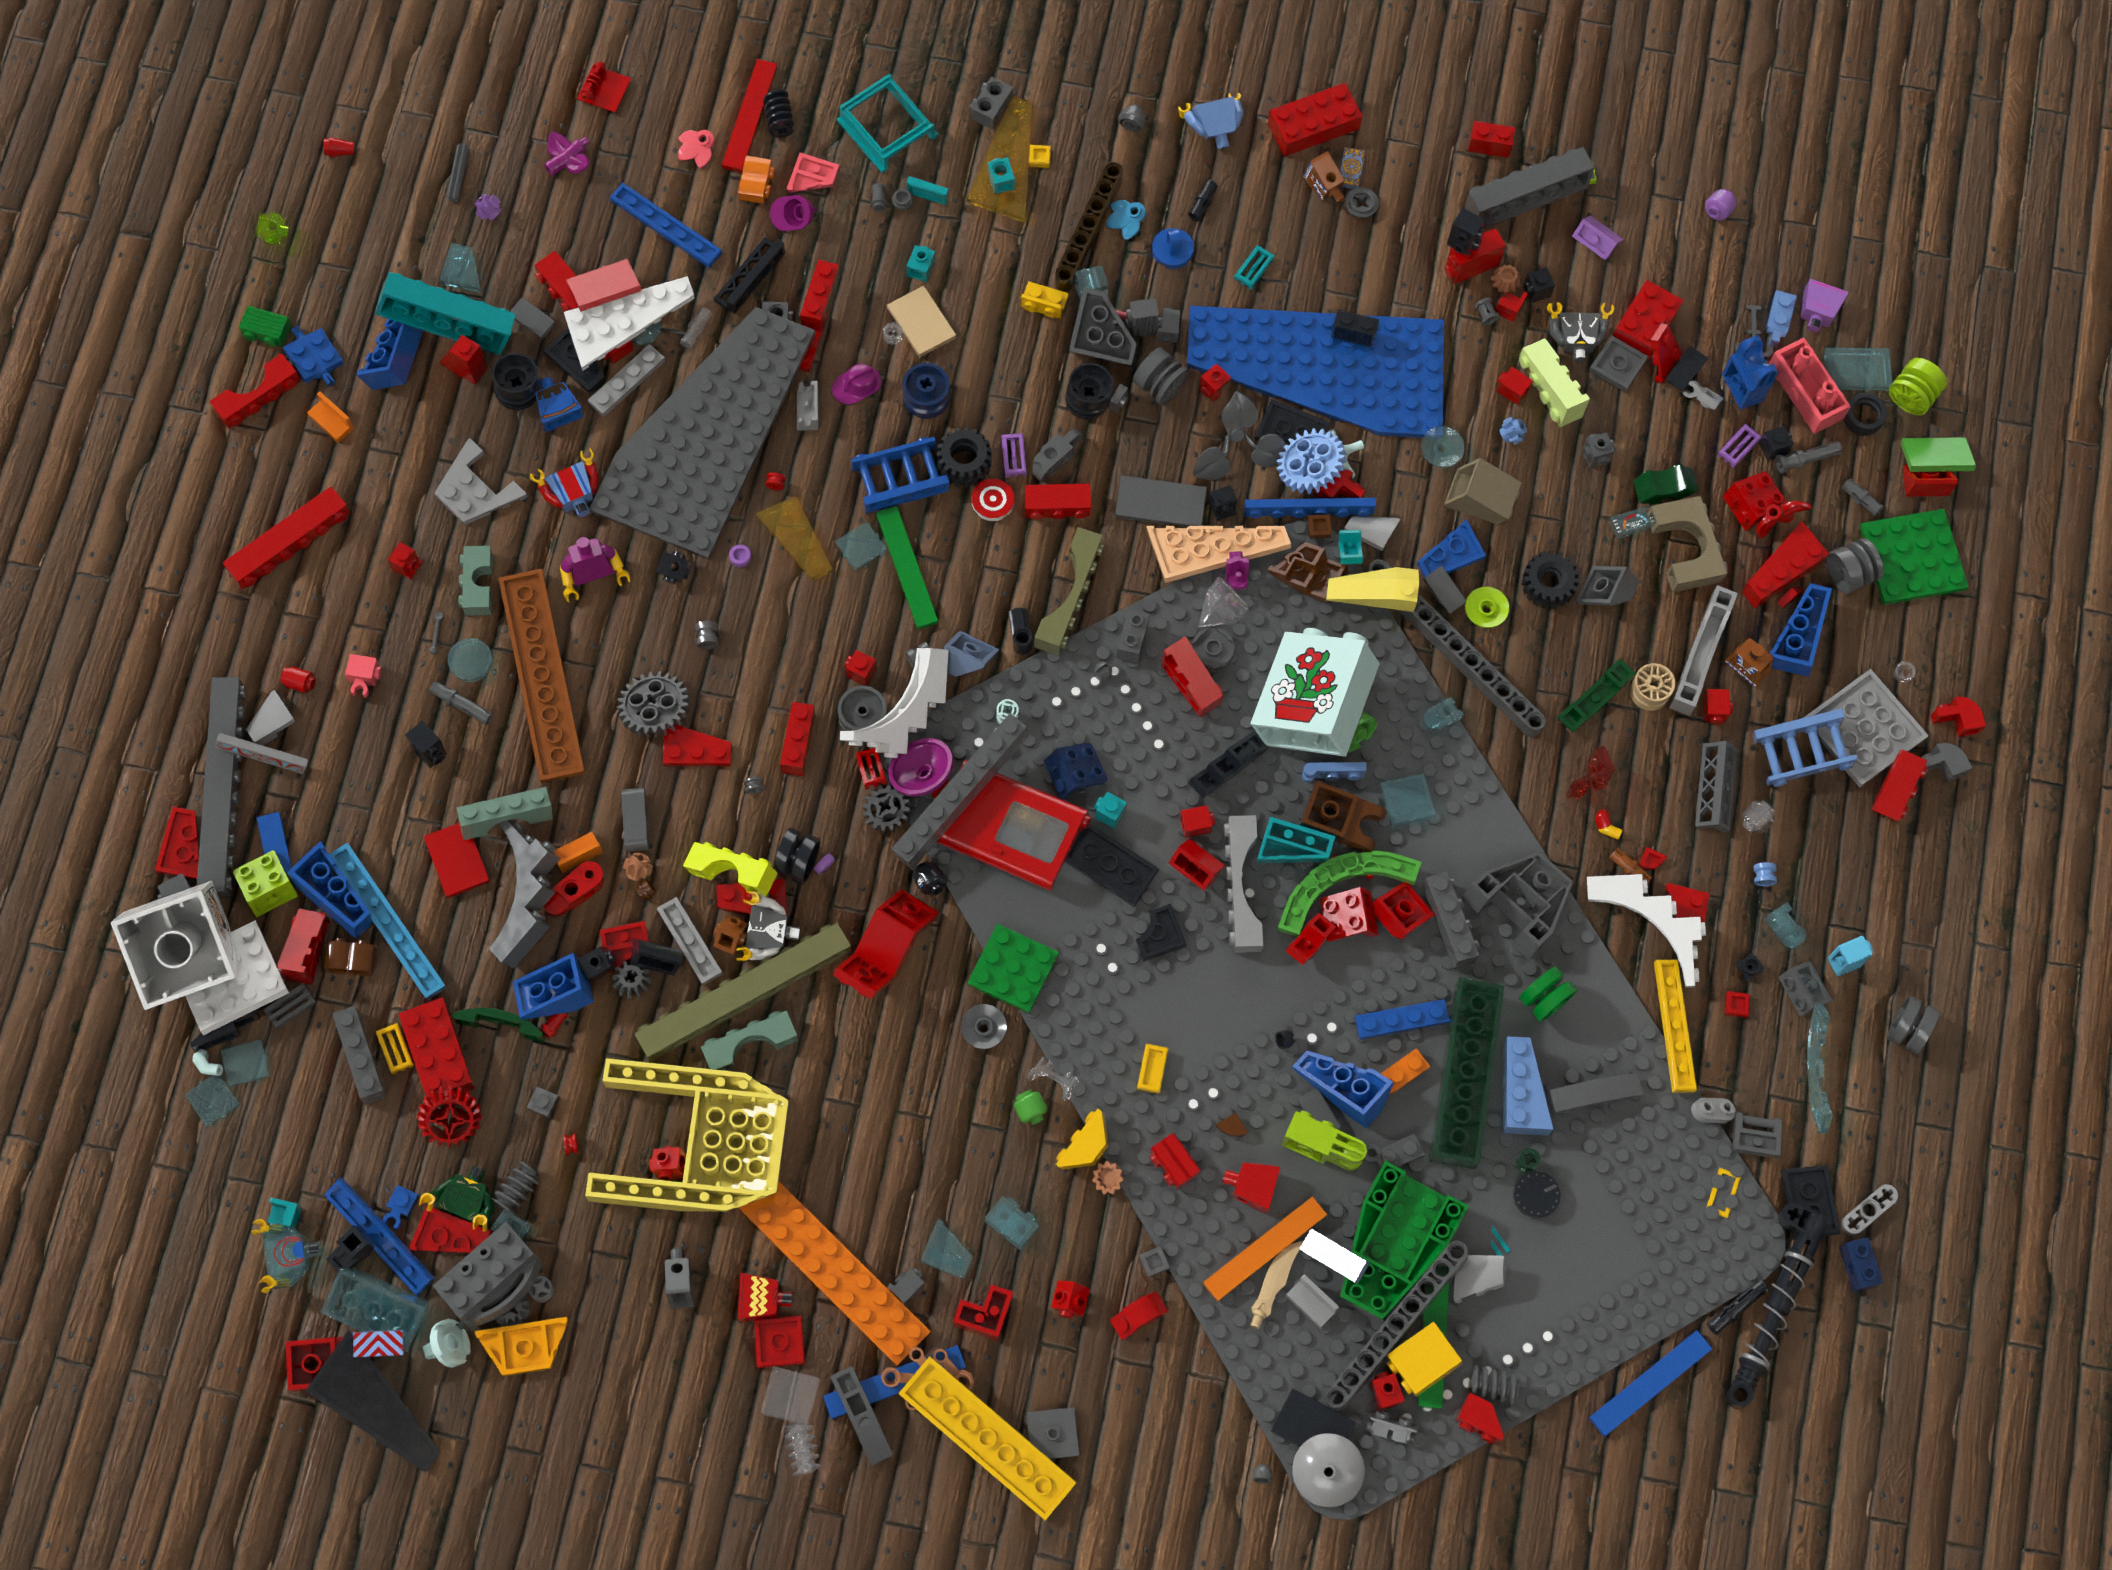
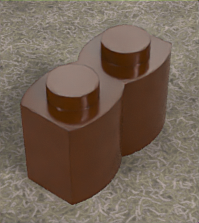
(350, 957)

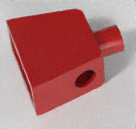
(1253, 1184)

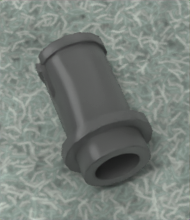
(878, 193)

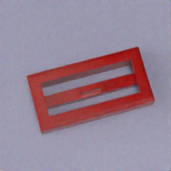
(875, 780)

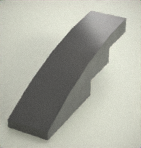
(1595, 1092)

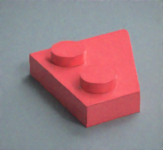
(812, 174)

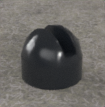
(1284, 1039)

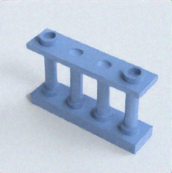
(1810, 726)

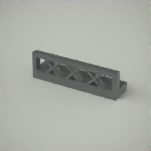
(1723, 788)

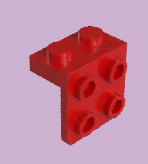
(1752, 497)

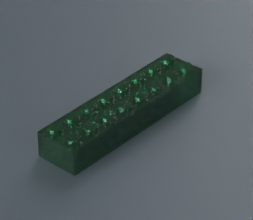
(1466, 1073)

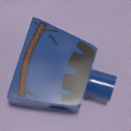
(557, 405)

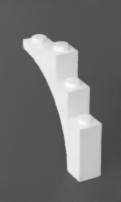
(923, 691)
(1680, 932)

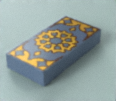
(1352, 167)

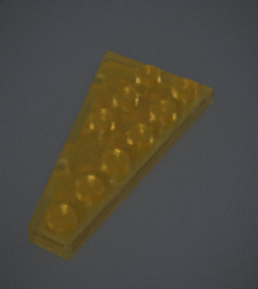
(1010, 141)

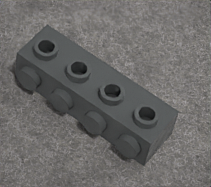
(1450, 920)

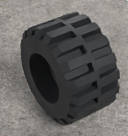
(964, 441)

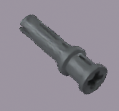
(1799, 458)

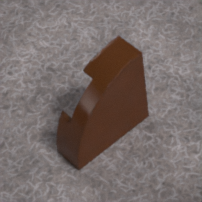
(1232, 1126)

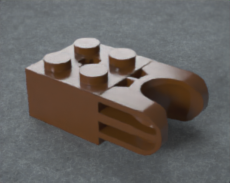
(1346, 817)

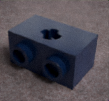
(1861, 1265)

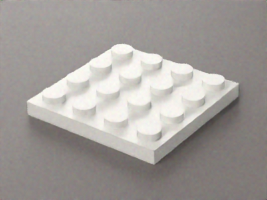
(253, 987)

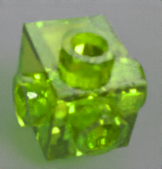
(274, 220)

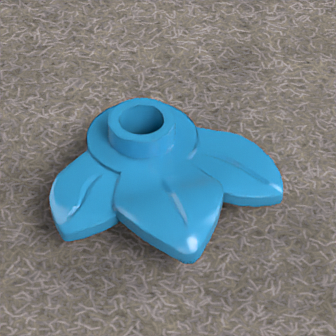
(1123, 218)

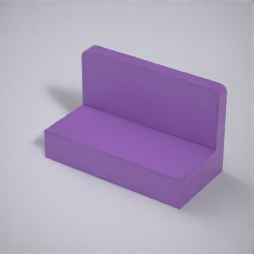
(1597, 237)

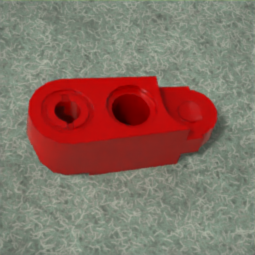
(587, 887)

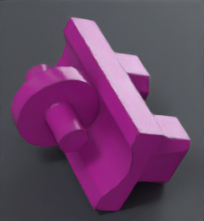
(1237, 570)

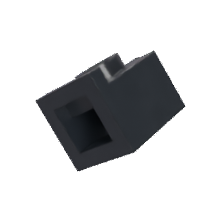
(1223, 502)

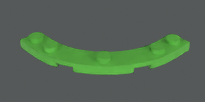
(1339, 869)

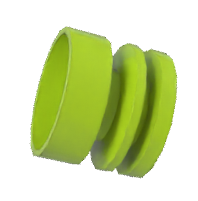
(1918, 386)

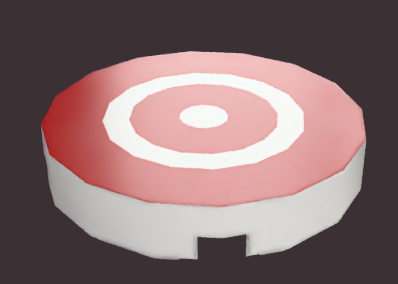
(993, 499)

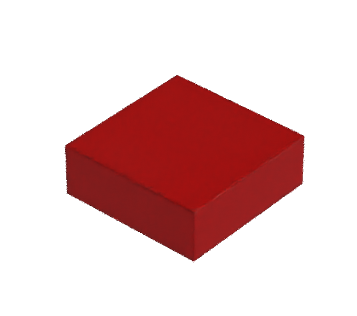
(1737, 1004)

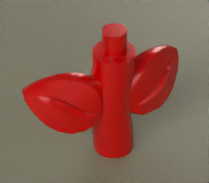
(1781, 514)

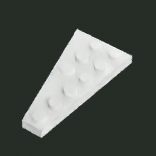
(619, 321)

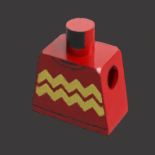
(760, 1298)

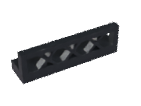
(751, 279)

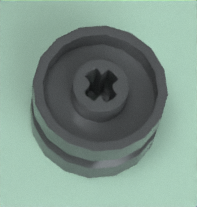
(860, 708)
(1913, 1024)

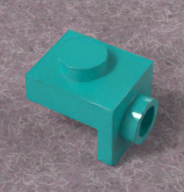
(1350, 547)

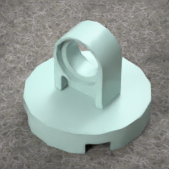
(448, 1344)

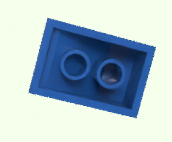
(553, 989)

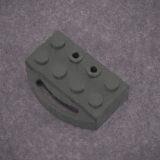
(488, 1276)

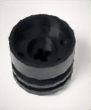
(515, 381)
(1089, 391)

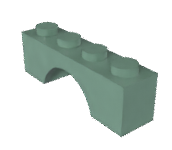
(480, 817)
(775, 1030)

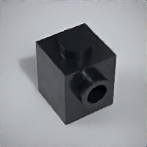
(1539, 285)
(1776, 442)
(598, 963)

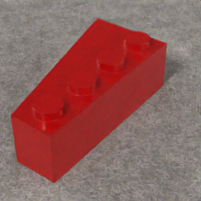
(1788, 564)

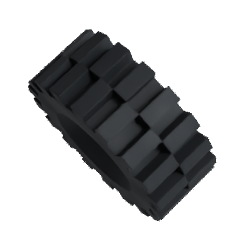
(1556, 566)

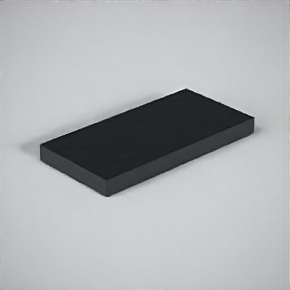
(1111, 864)

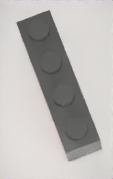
(359, 1055)

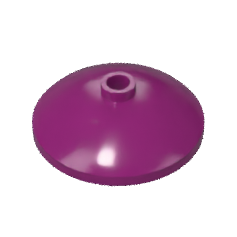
(922, 768)

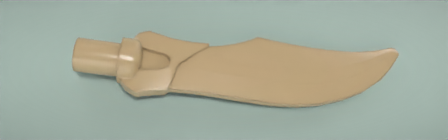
(1274, 1281)

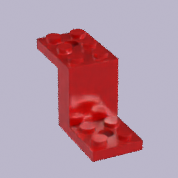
(886, 944)

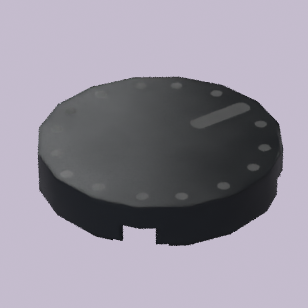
(1537, 1194)

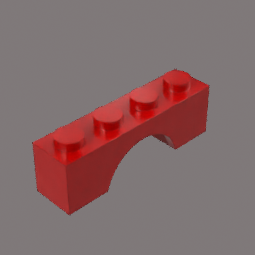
(235, 407)

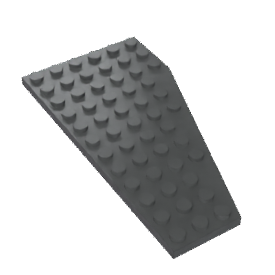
(698, 448)

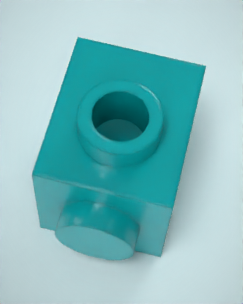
(921, 263)
(1110, 809)

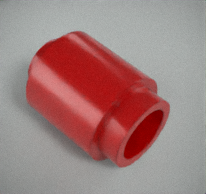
(298, 679)

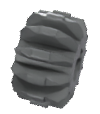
(623, 983)

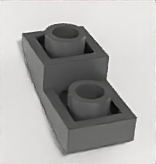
(532, 318)

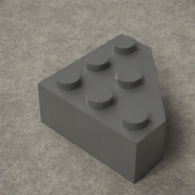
(1101, 332)

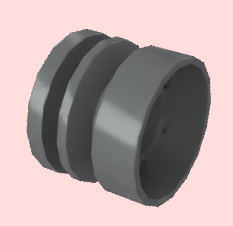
(1161, 376)
(1854, 565)

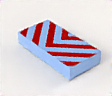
(377, 1343)

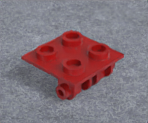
(603, 88)

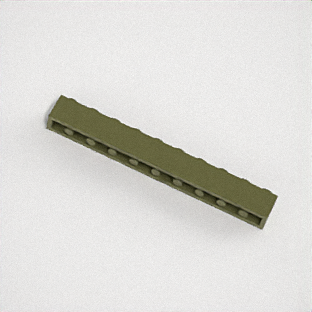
(742, 992)

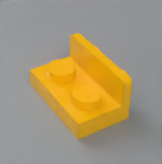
(1044, 300)

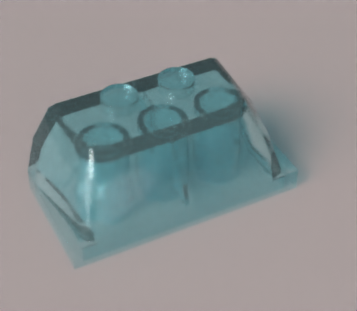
(374, 1305)

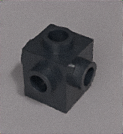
(665, 570)

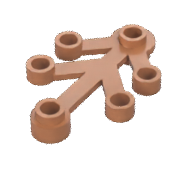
(905, 1377)

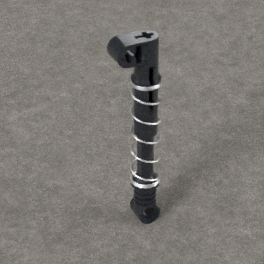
(1781, 1299)

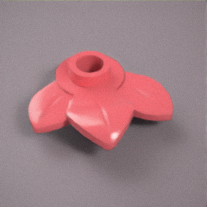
(694, 148)

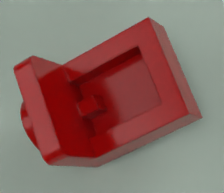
(1213, 381)

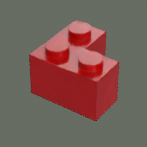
(985, 1320)

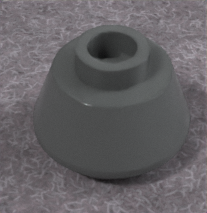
(1132, 118)

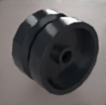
(796, 855)

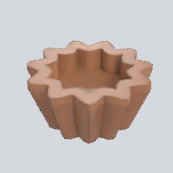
(1506, 278)
(1108, 1177)

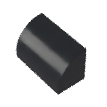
(655, 957)

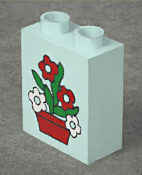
(1315, 692)

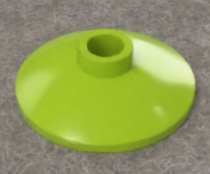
(1487, 598)

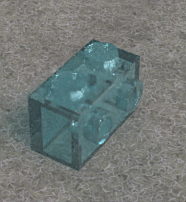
(1012, 1222)

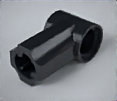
(1020, 630)

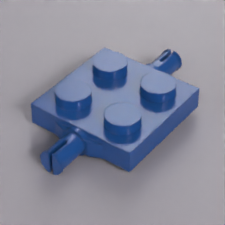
(313, 356)

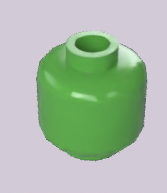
(1030, 1107)

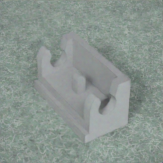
(808, 407)

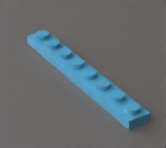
(388, 922)

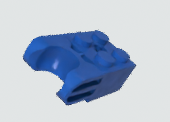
(1749, 374)

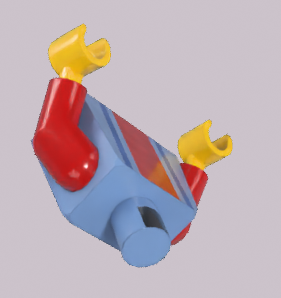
(570, 487)

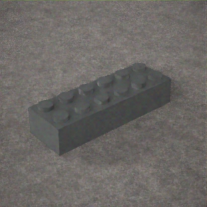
(1531, 187)

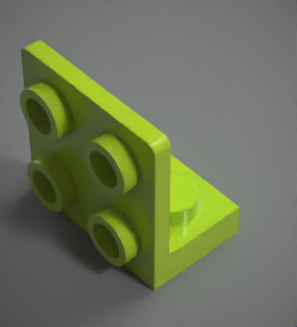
(264, 883)

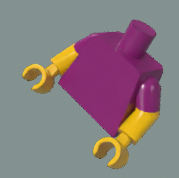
(588, 562)

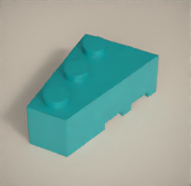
(1293, 844)

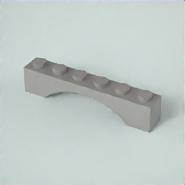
(1702, 650)
(1247, 929)

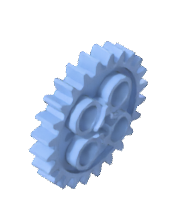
(1311, 461)

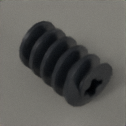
(778, 113)

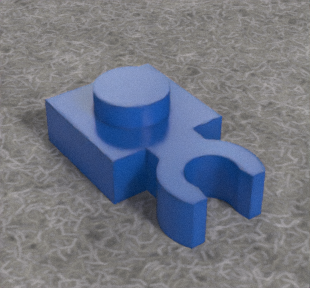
(401, 1203)

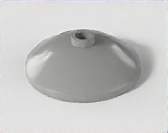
(1323, 1452)

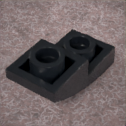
(1686, 369)

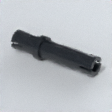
(1732, 1311)

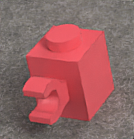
(362, 672)

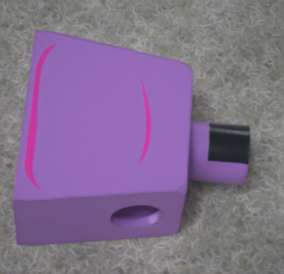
(1821, 304)

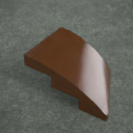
(1308, 571)

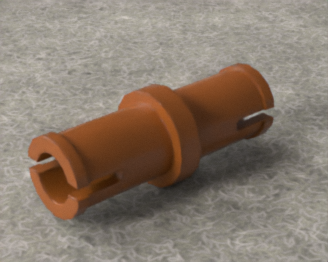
(1628, 865)

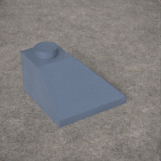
(967, 654)

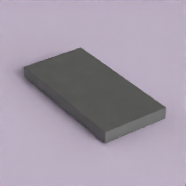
(1160, 502)

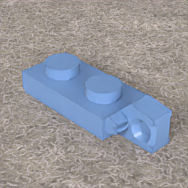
(1780, 316)

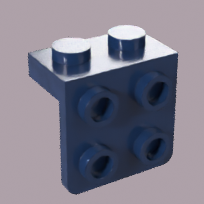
(1074, 769)

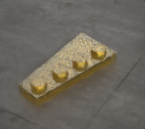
(796, 535)

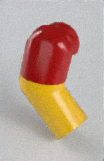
(1604, 825)

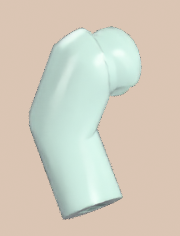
(201, 1062)

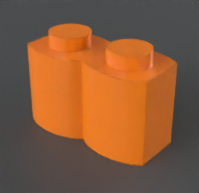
(755, 179)

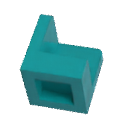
(284, 1213)

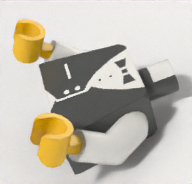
(766, 929)

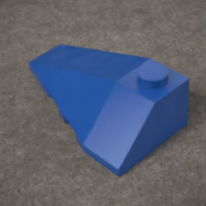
(1352, 1089)

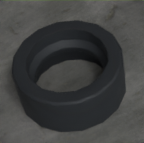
(1869, 400)

